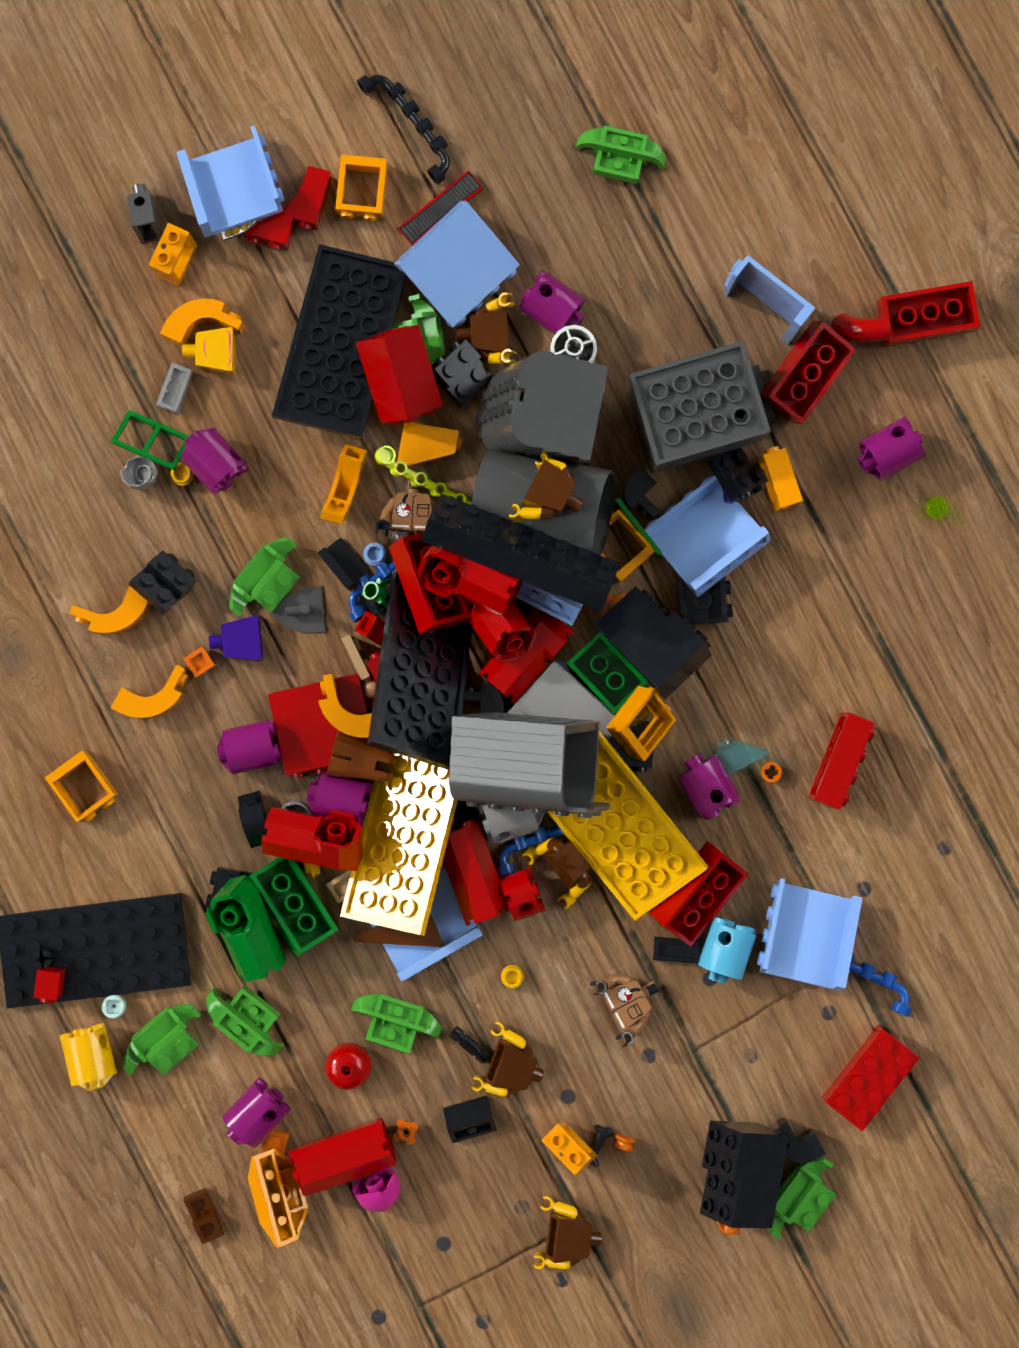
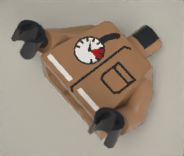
(406, 511)
(627, 1002)

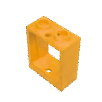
(361, 164)
(172, 262)
(782, 482)
(638, 559)
(655, 731)
(68, 767)
(575, 1151)

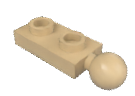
(353, 648)

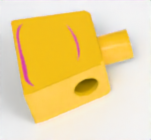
(213, 350)

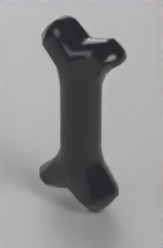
(601, 1135)

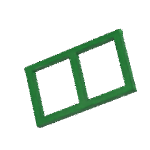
(144, 453)
(635, 523)

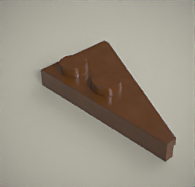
(386, 935)

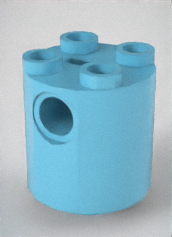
(726, 957)

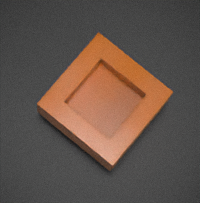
(199, 662)
(276, 1139)

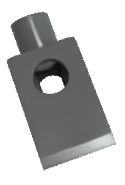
(144, 214)

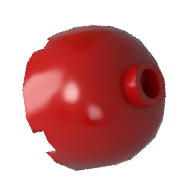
(352, 1056)

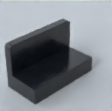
(343, 563)
(469, 1119)

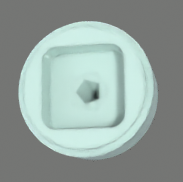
(114, 1006)

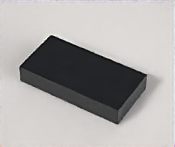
(675, 950)

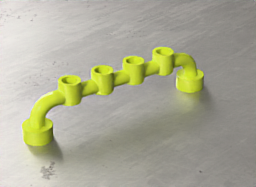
(386, 456)

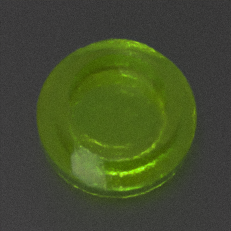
(936, 507)

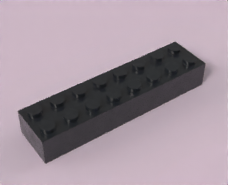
(520, 552)

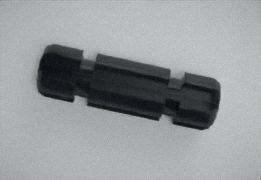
(469, 1045)

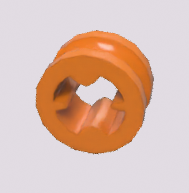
(775, 777)
(624, 1142)

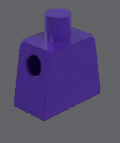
(240, 639)

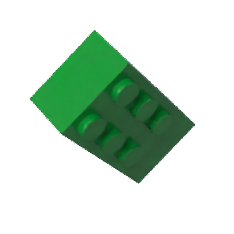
(292, 905)

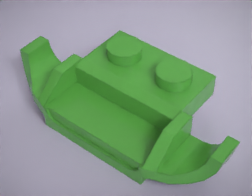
(621, 152)
(429, 325)
(264, 577)
(245, 1020)
(395, 1021)
(162, 1040)
(802, 1197)

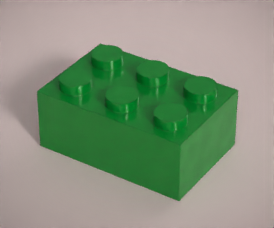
(606, 672)

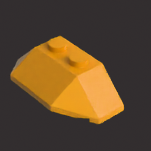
(277, 1196)

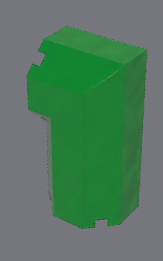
(246, 929)

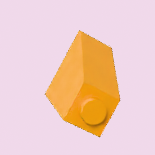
(427, 444)

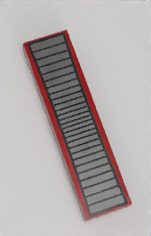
(420, 223)

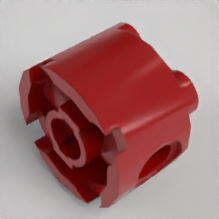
(522, 894)

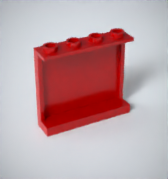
(302, 728)

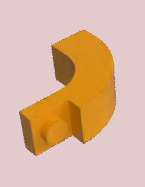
(194, 313)
(345, 484)
(123, 618)
(147, 707)
(337, 715)

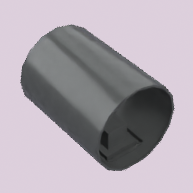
(507, 478)

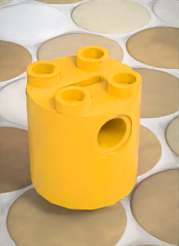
(88, 1057)

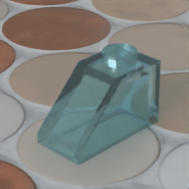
(738, 754)

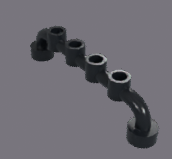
(410, 111)

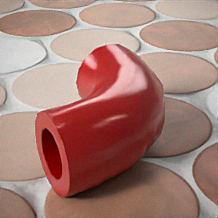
(861, 329)

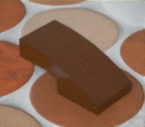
(204, 1216)

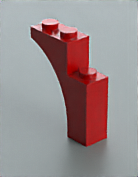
(303, 210)

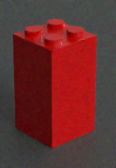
(399, 375)

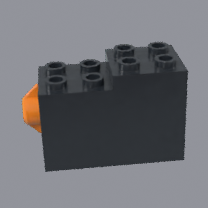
(656, 644)
(742, 1174)

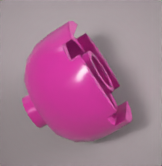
(377, 1190)

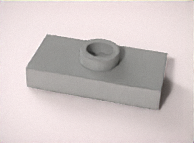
(175, 388)

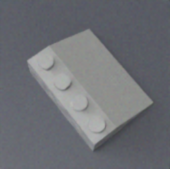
(562, 696)

